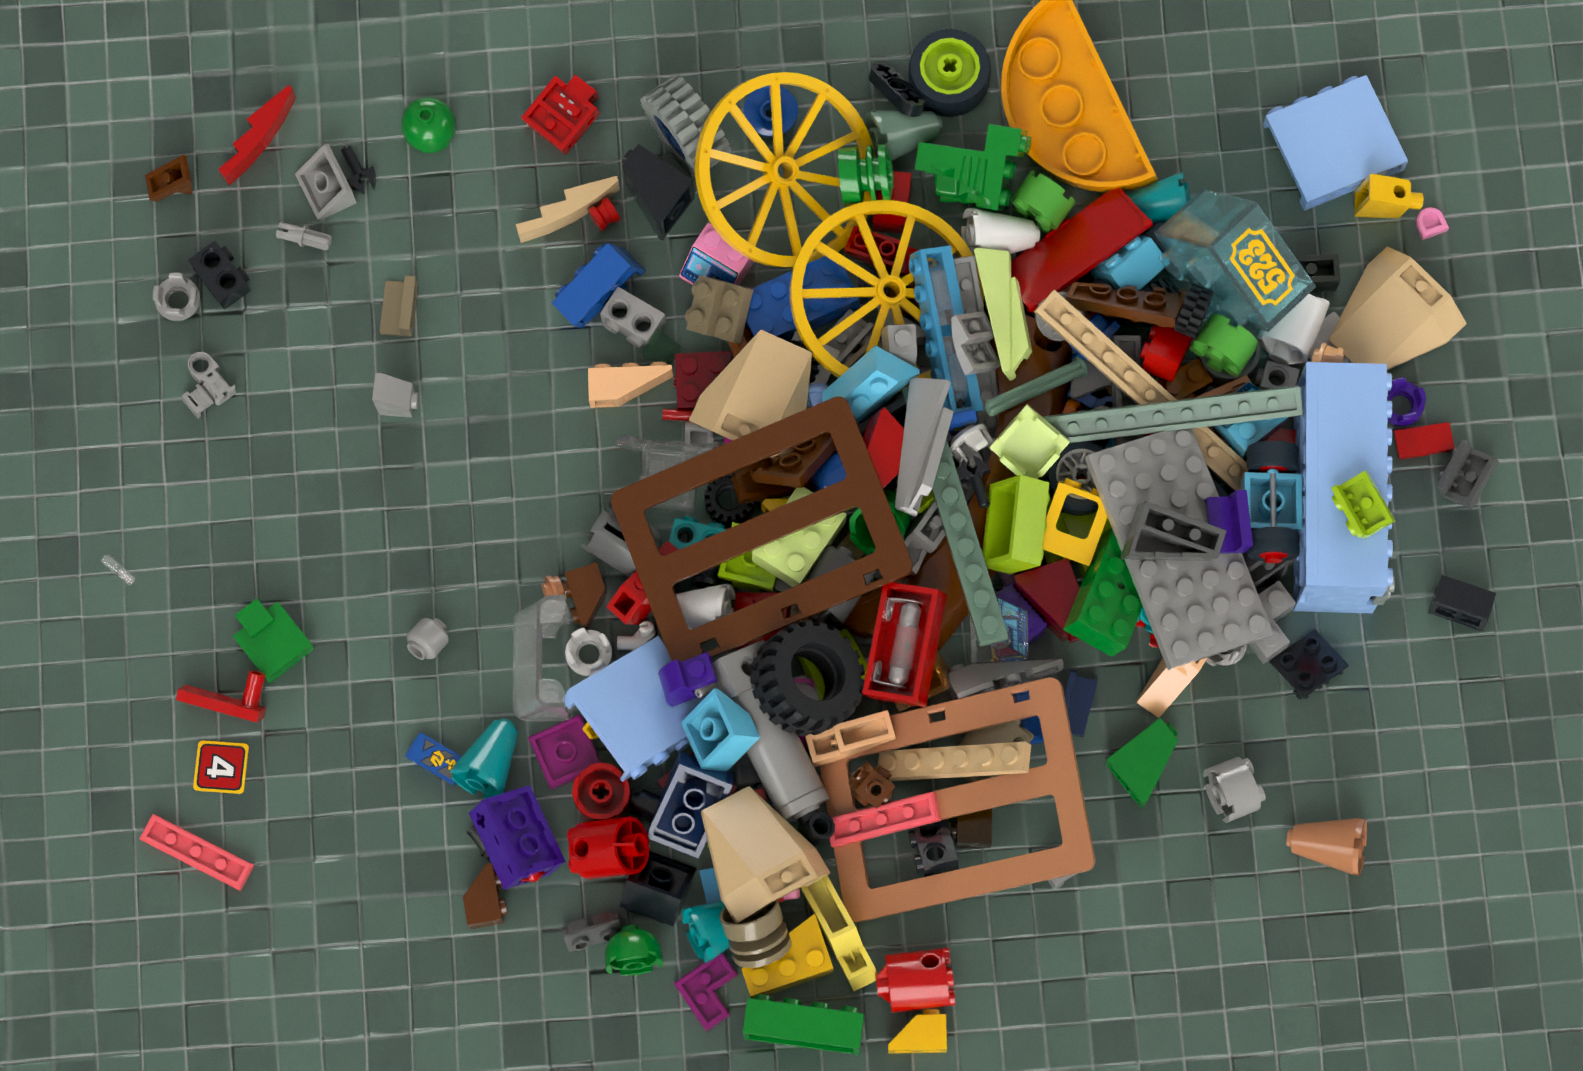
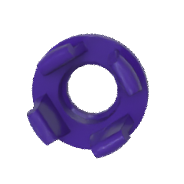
(1415, 396)

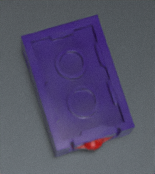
(517, 837)

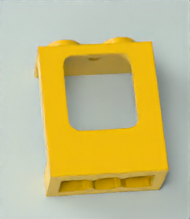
(1065, 544)

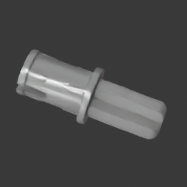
(304, 236)

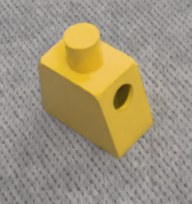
(1385, 197)

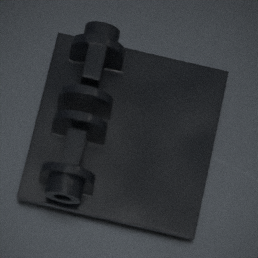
(1309, 664)

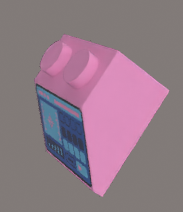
(714, 258)

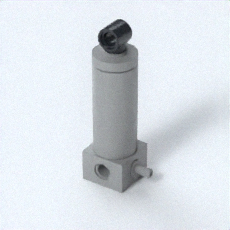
(777, 754)

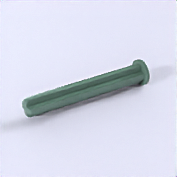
(1037, 386)

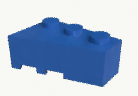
(596, 284)

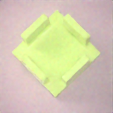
(1029, 444)

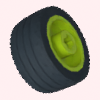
(950, 72)

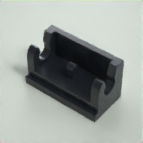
(1462, 603)

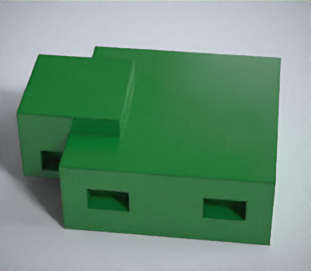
(271, 639)

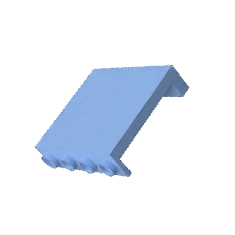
(1335, 140)
(630, 709)

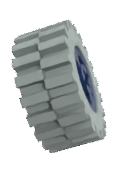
(679, 119)

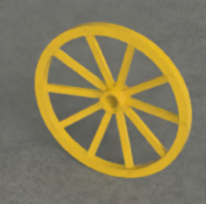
(770, 168)
(858, 211)

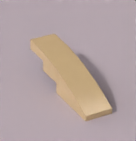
(570, 210)

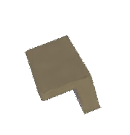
(399, 307)

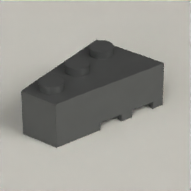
(1168, 535)

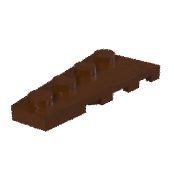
(1128, 303)

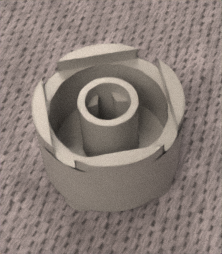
(1233, 788)

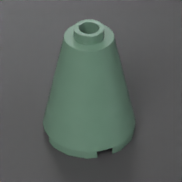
(900, 131)

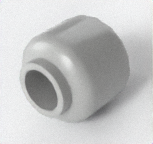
(427, 638)

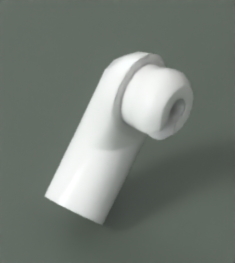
(643, 635)

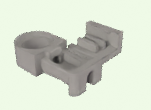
(212, 385)

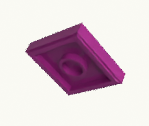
(563, 751)

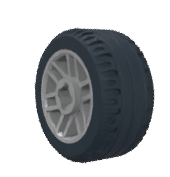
(1073, 464)

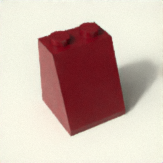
(1051, 593)

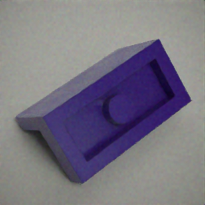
(1233, 516)

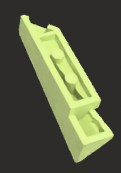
(1004, 308)

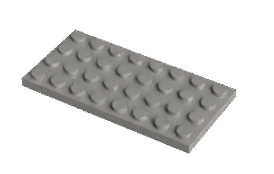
(1189, 604)

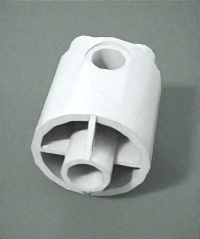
(1296, 333)

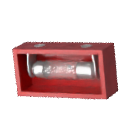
(904, 644)

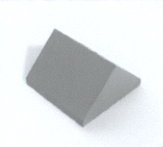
(325, 184)

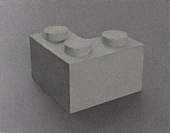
(1277, 604)

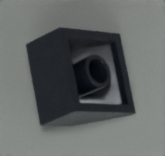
(658, 889)

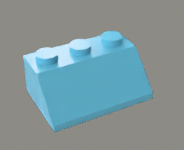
(871, 382)

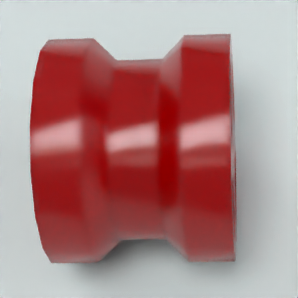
(603, 214)

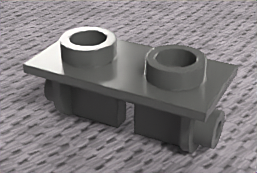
(580, 936)

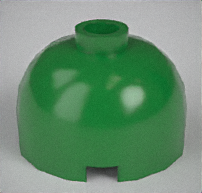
(428, 125)
(633, 952)

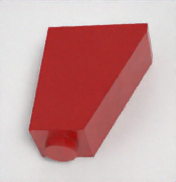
(884, 444)

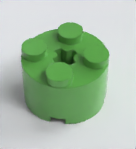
(1042, 201)
(1224, 345)

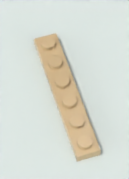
(956, 761)

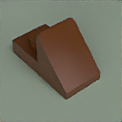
(169, 179)

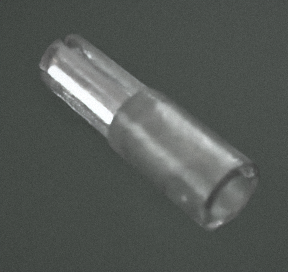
(118, 569)

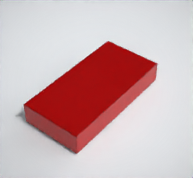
(1423, 440)

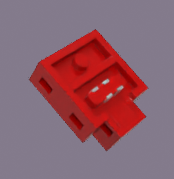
(563, 112)

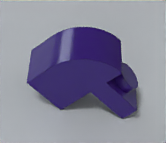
(682, 678)

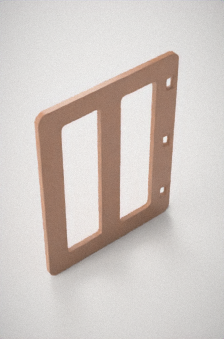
(1056, 778)

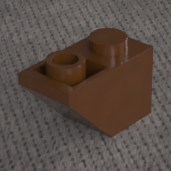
(587, 591)
(483, 900)

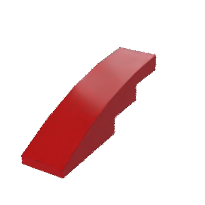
(264, 127)

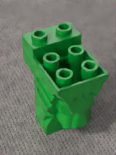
(976, 175)

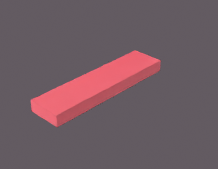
(885, 819)
(196, 852)

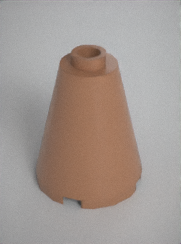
(1331, 843)

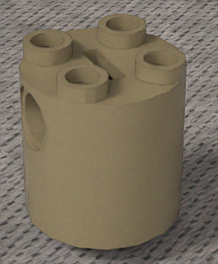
(999, 733)

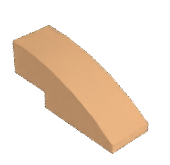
(850, 738)

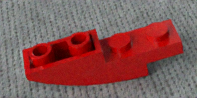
(886, 246)

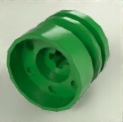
(865, 174)

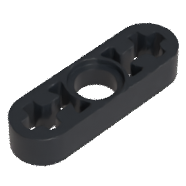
(896, 89)

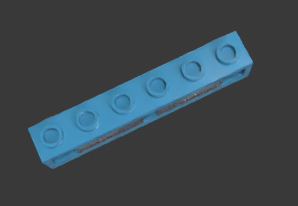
(939, 301)

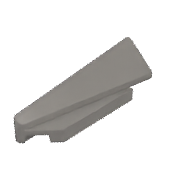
(922, 441)
(927, 529)

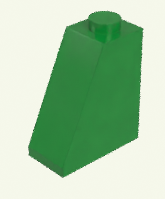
(1143, 760)

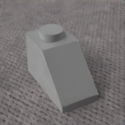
(900, 342)
(394, 396)

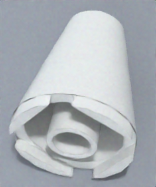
(998, 231)
(706, 604)

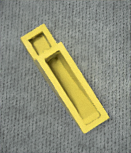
(840, 933)

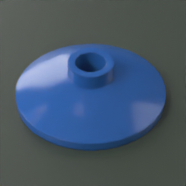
(758, 105)

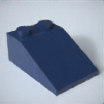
(686, 793)

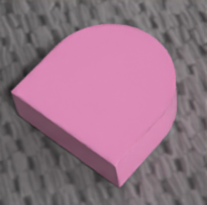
(1430, 223)

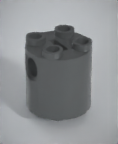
(830, 560)

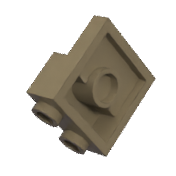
(718, 309)

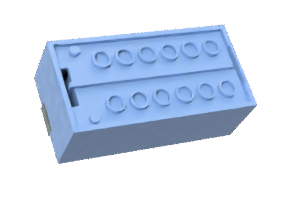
(1336, 440)

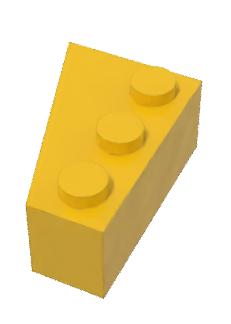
(804, 962)

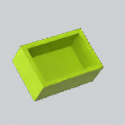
(1015, 524)

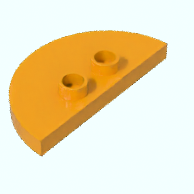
(1069, 105)

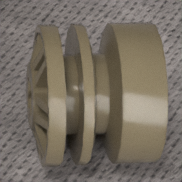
(759, 938)

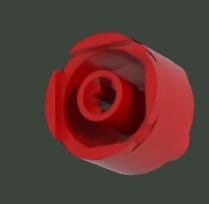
(590, 782)

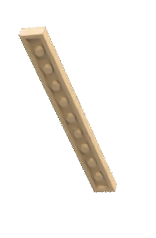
(1133, 380)

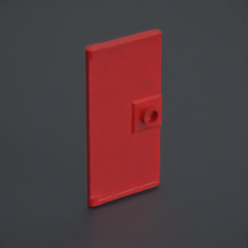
(1078, 246)

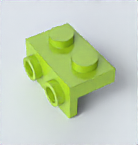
(1362, 505)

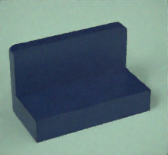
(1078, 701)

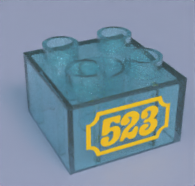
(1238, 255)

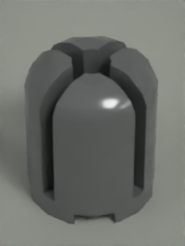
(609, 543)

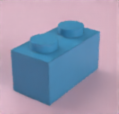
(710, 885)

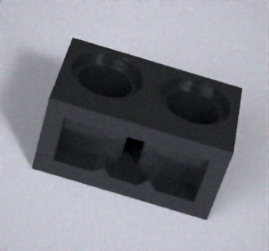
(216, 277)
(933, 847)

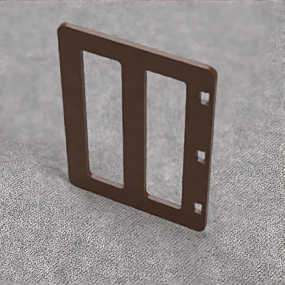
(858, 489)

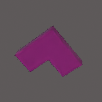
(699, 988)

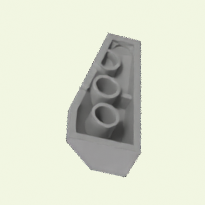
(987, 677)

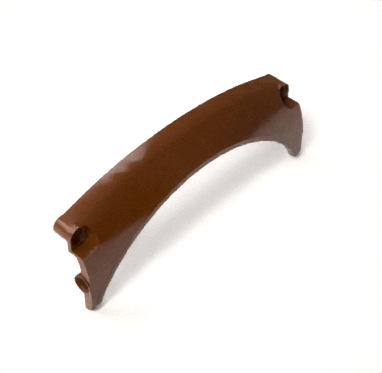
(938, 567)

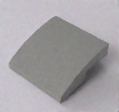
(971, 342)

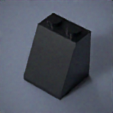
(657, 188)

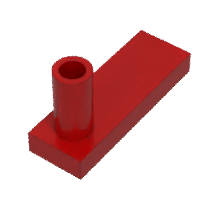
(247, 708)

